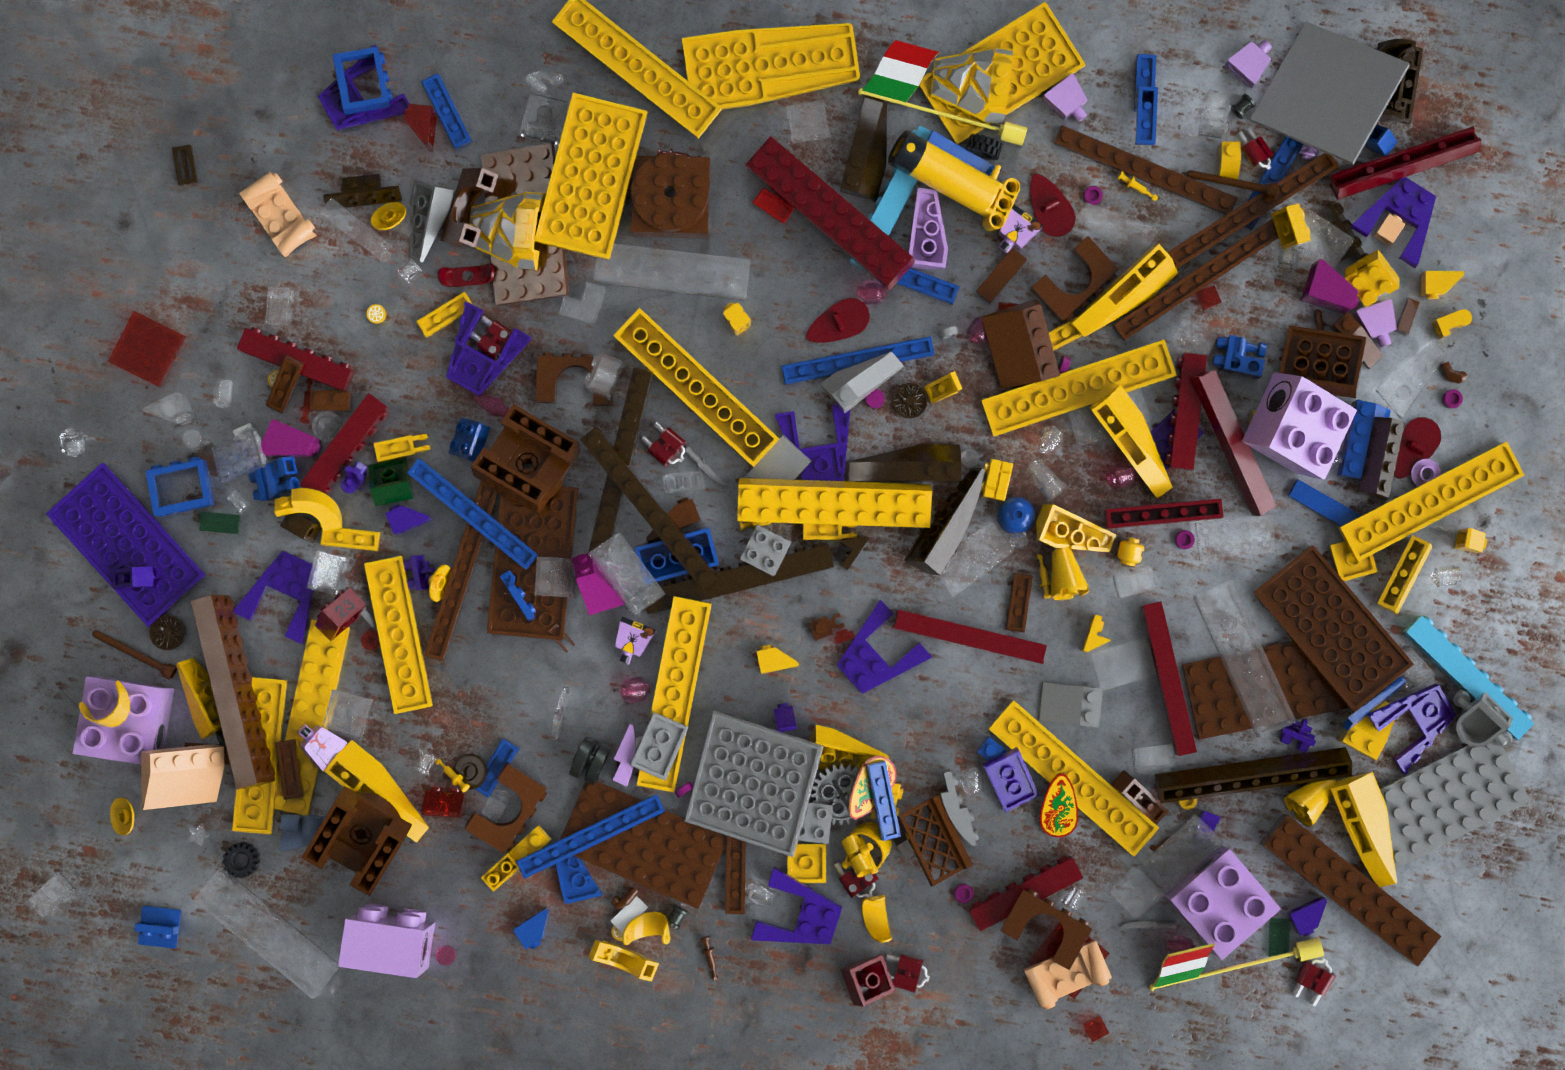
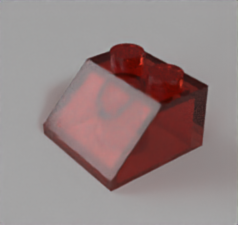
(423, 122)
(444, 803)

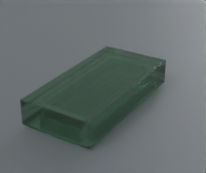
(219, 522)
(1279, 936)

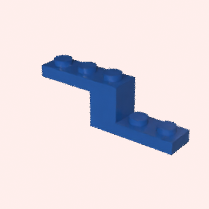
(1145, 99)

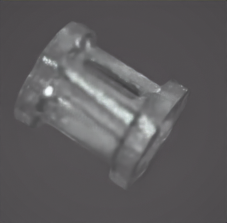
(409, 271)
(238, 502)
(425, 762)
(1073, 897)

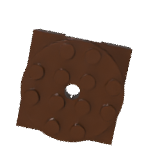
(675, 216)
(522, 442)
(360, 850)

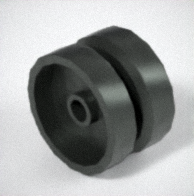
(587, 759)

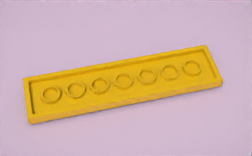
(398, 635)
(255, 805)

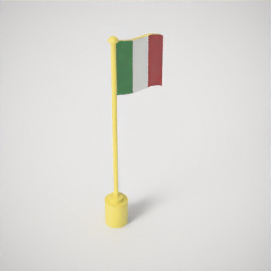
(901, 75)
(1190, 963)

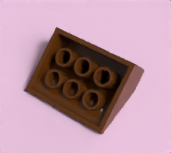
(1020, 345)
(1325, 359)

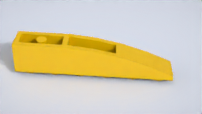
(1129, 291)
(1132, 436)
(363, 773)
(1367, 824)

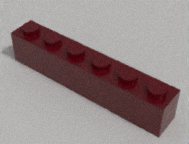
(316, 368)
(1186, 413)
(345, 445)
(1163, 514)
(1045, 883)

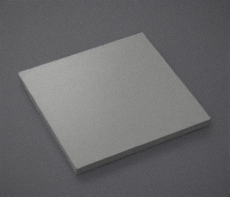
(1330, 92)
(753, 783)

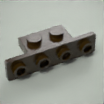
(364, 191)
(1344, 225)

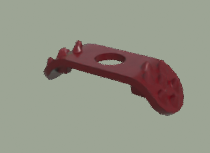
(453, 276)

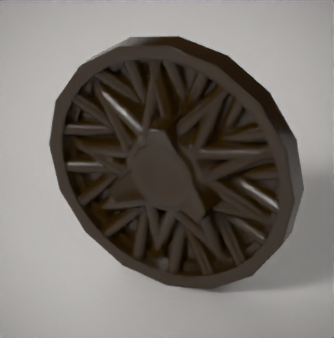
(910, 400)
(167, 632)
(472, 769)

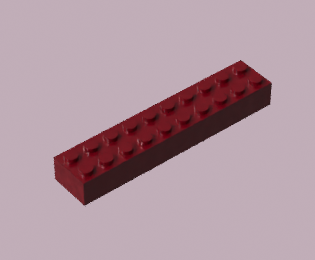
(830, 213)

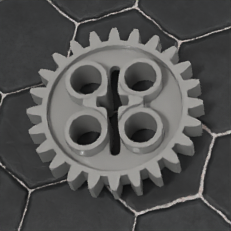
(831, 799)

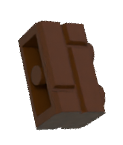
(331, 400)

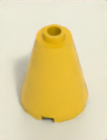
(1066, 576)
(1310, 801)

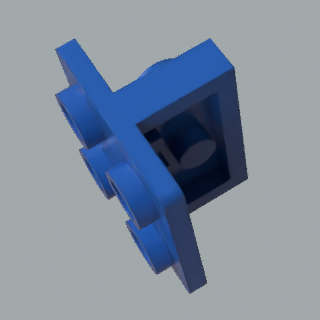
(469, 439)
(159, 927)

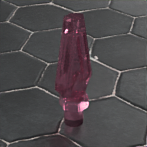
(491, 404)

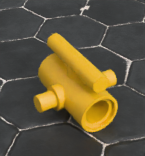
(858, 856)

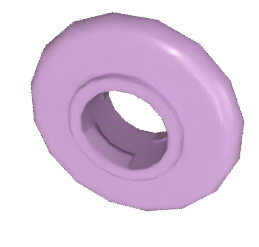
(1419, 466)

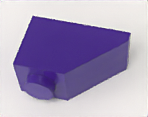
(404, 519)
(132, 577)
(785, 717)
(1307, 916)

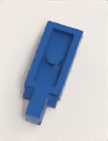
(518, 594)

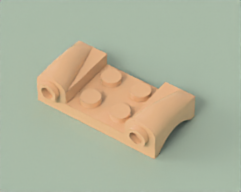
(277, 213)
(1053, 981)

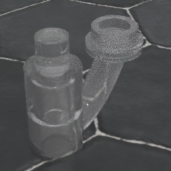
(533, 82)

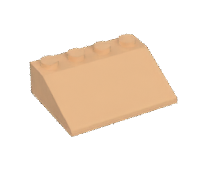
(181, 775)

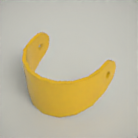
(119, 713)
(871, 829)
(875, 918)
(647, 925)

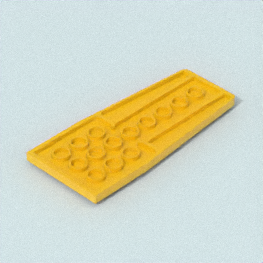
(770, 63)

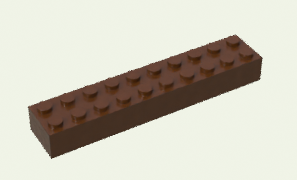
(233, 691)
(1350, 889)

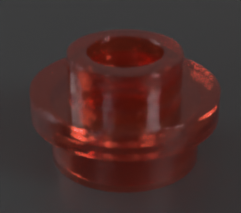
(364, 640)

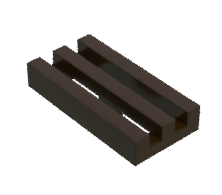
(194, 179)

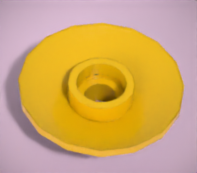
(388, 216)
(438, 582)
(122, 816)

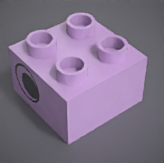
(1299, 425)
(141, 731)
(1222, 902)
(387, 942)

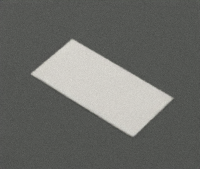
(628, 913)

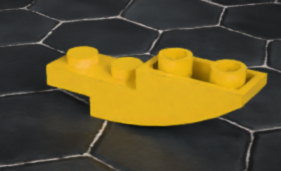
(507, 865)

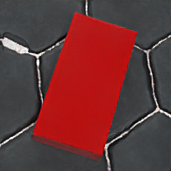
(773, 205)

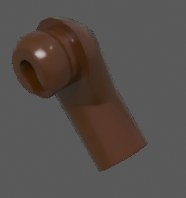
(1452, 375)
(626, 900)

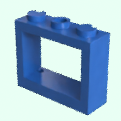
(365, 105)
(206, 501)

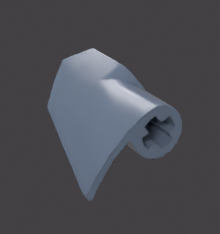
(298, 830)

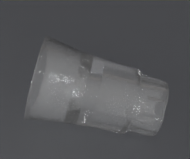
(1045, 480)

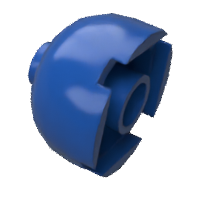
(1016, 515)

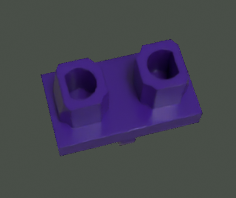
(354, 478)
(421, 572)
(1299, 731)

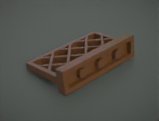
(945, 830)

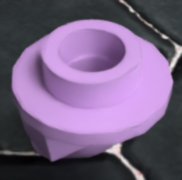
(1308, 153)

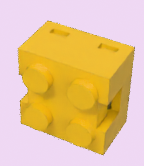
(1372, 277)

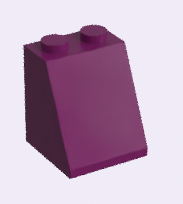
(1329, 289)
(287, 441)
(594, 587)

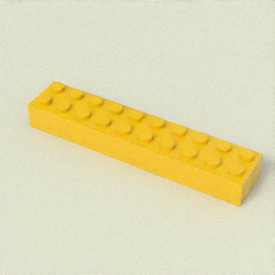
(696, 387)
(834, 502)

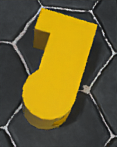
(1457, 319)

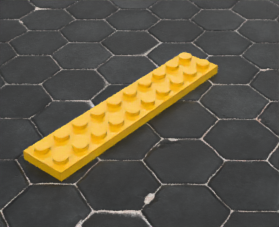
(637, 66)
(1078, 388)
(1431, 501)
(678, 675)
(315, 683)
(1093, 794)

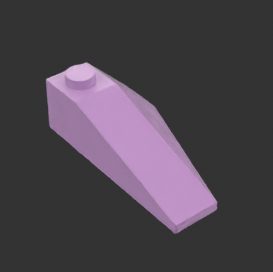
(928, 234)

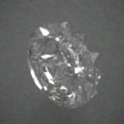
(318, 425)

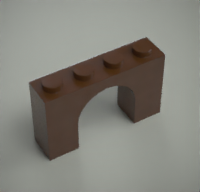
(470, 186)
(1100, 271)
(549, 370)
(502, 834)
(1074, 930)

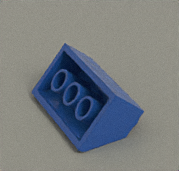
(1358, 438)
(663, 563)

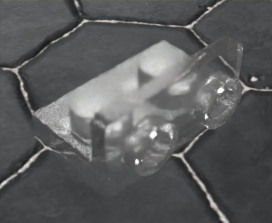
(279, 306)

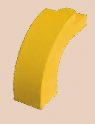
(311, 502)
(624, 959)

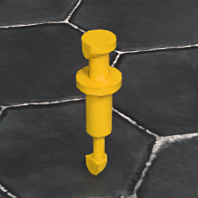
(1135, 185)
(743, 526)
(1044, 578)
(456, 779)

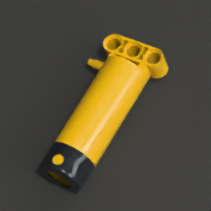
(955, 178)

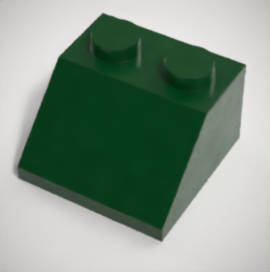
(390, 482)

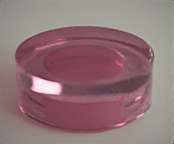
(446, 955)

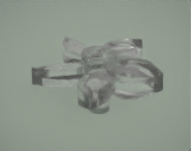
(198, 834)

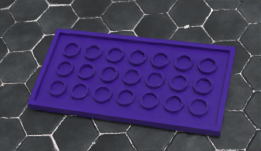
(120, 533)

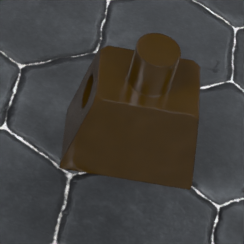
(300, 526)

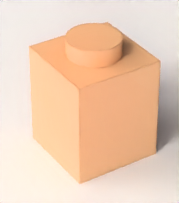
(1389, 229)

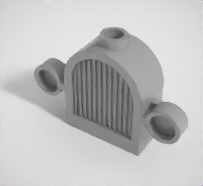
(1482, 721)

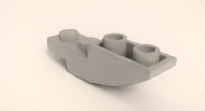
(960, 816)

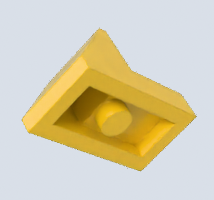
(943, 387)
(1092, 639)

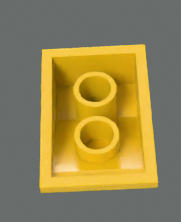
(1365, 738)

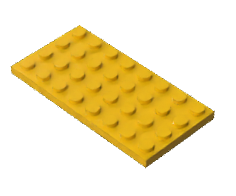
(1039, 62)
(591, 176)

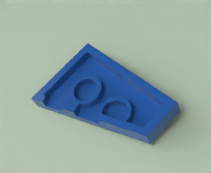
(576, 881)

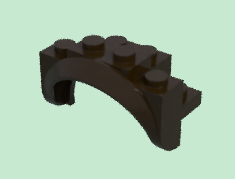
(1404, 96)

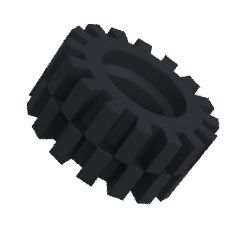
(984, 146)
(230, 865)

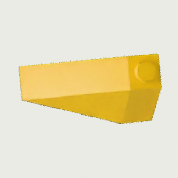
(1066, 530)
(199, 697)
(841, 748)

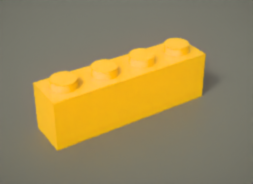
(1404, 575)

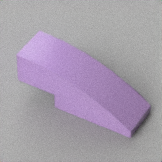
(624, 755)

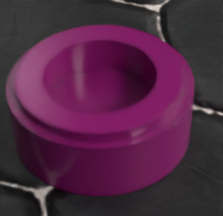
(1092, 195)
(1064, 364)
(875, 399)
(1452, 399)
(1184, 539)
(684, 789)
(963, 893)

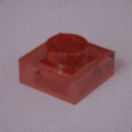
(1208, 297)
(843, 636)
(1095, 1028)

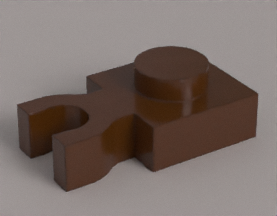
(823, 627)

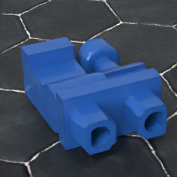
(1235, 356)
(269, 479)

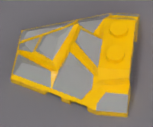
(975, 82)
(509, 228)

